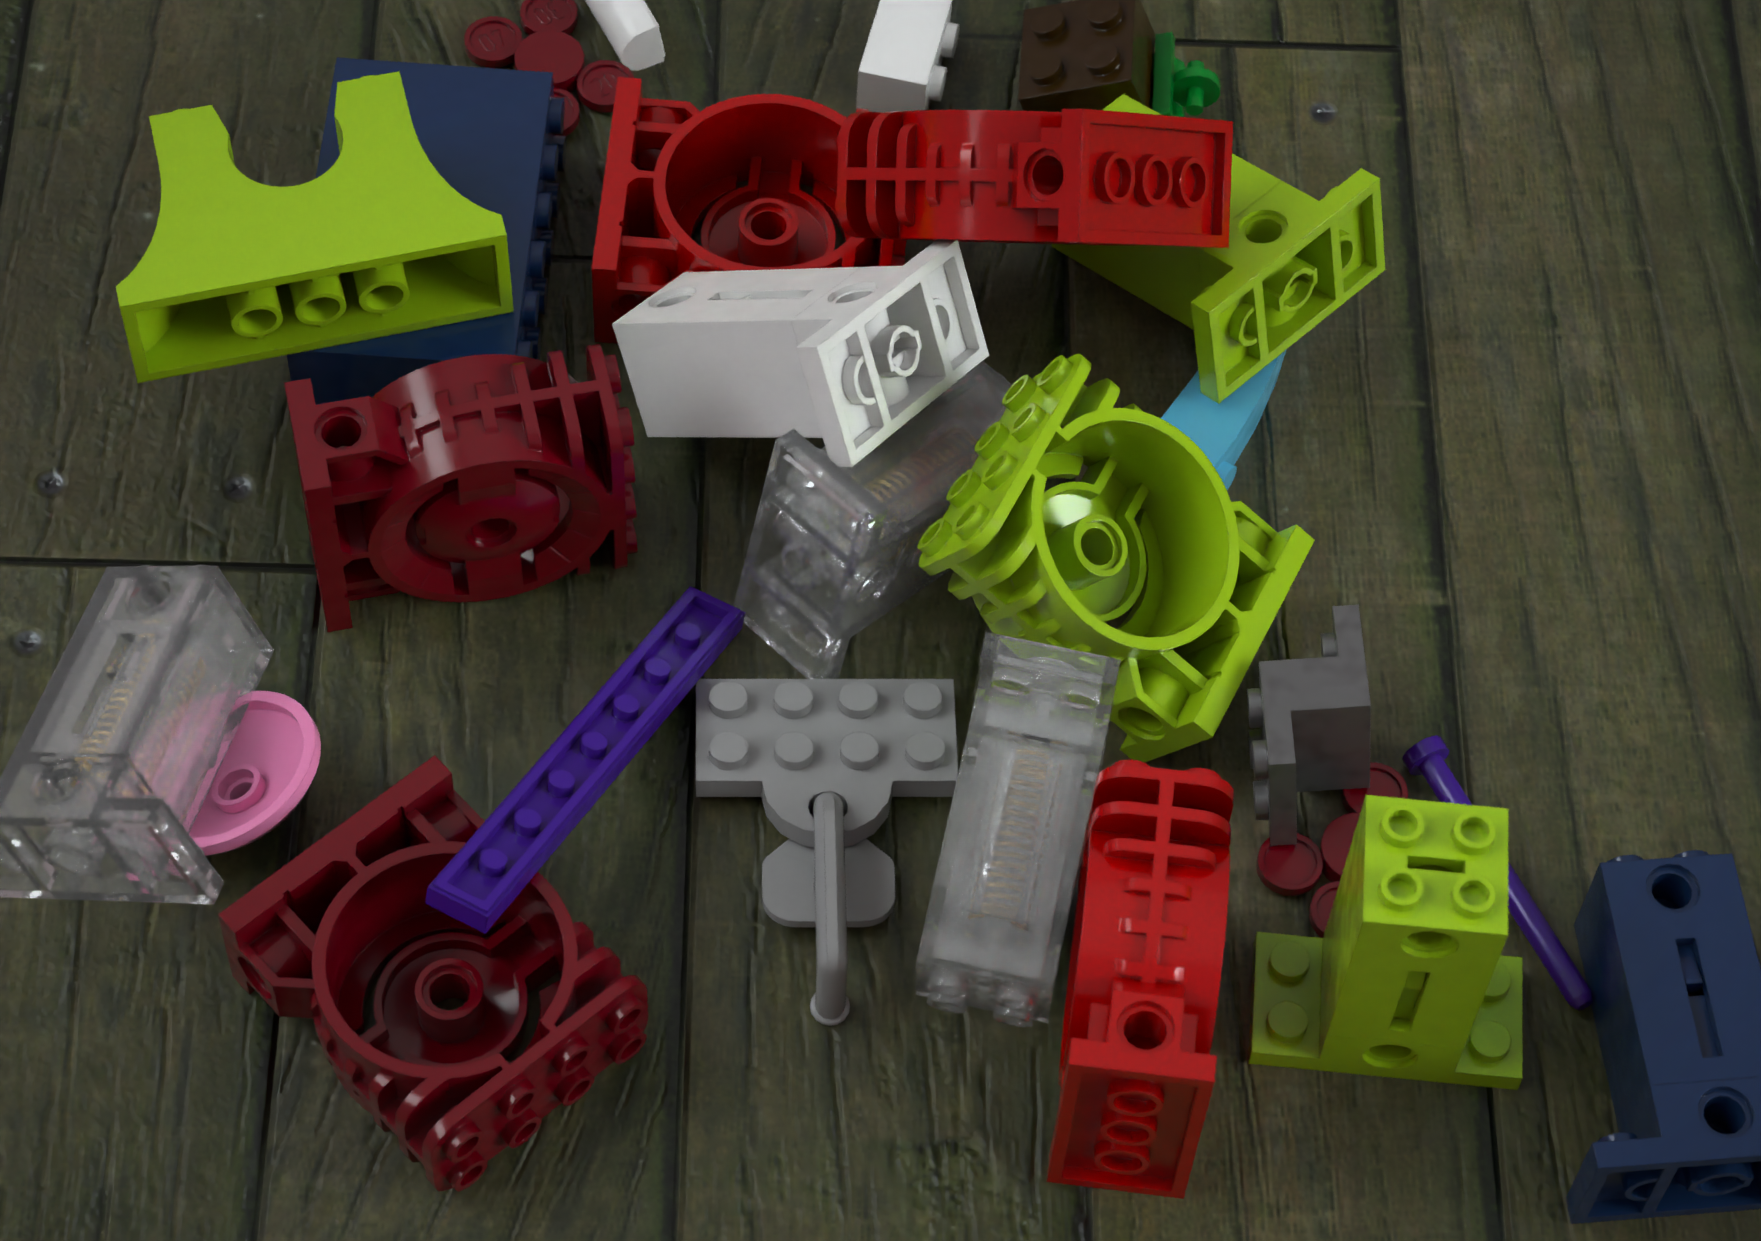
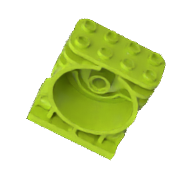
(1075, 557)

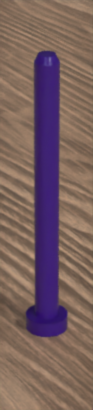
(1428, 759)

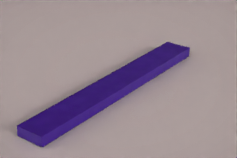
(584, 761)

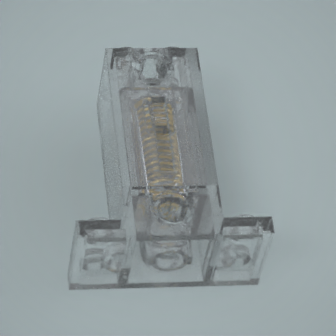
(843, 541)
(131, 742)
(1016, 830)

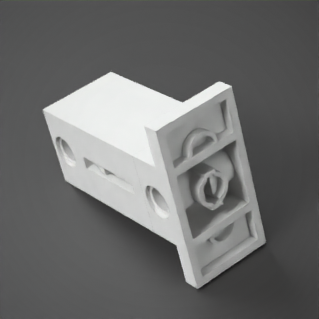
(803, 350)

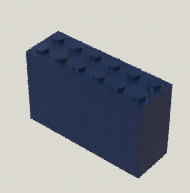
(498, 148)

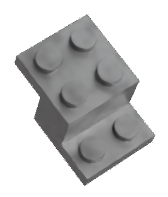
(1310, 725)

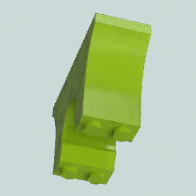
(309, 265)

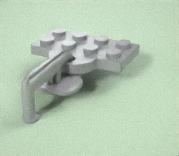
(833, 754)

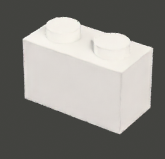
(905, 55)

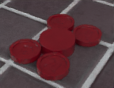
(548, 48)
(1298, 867)

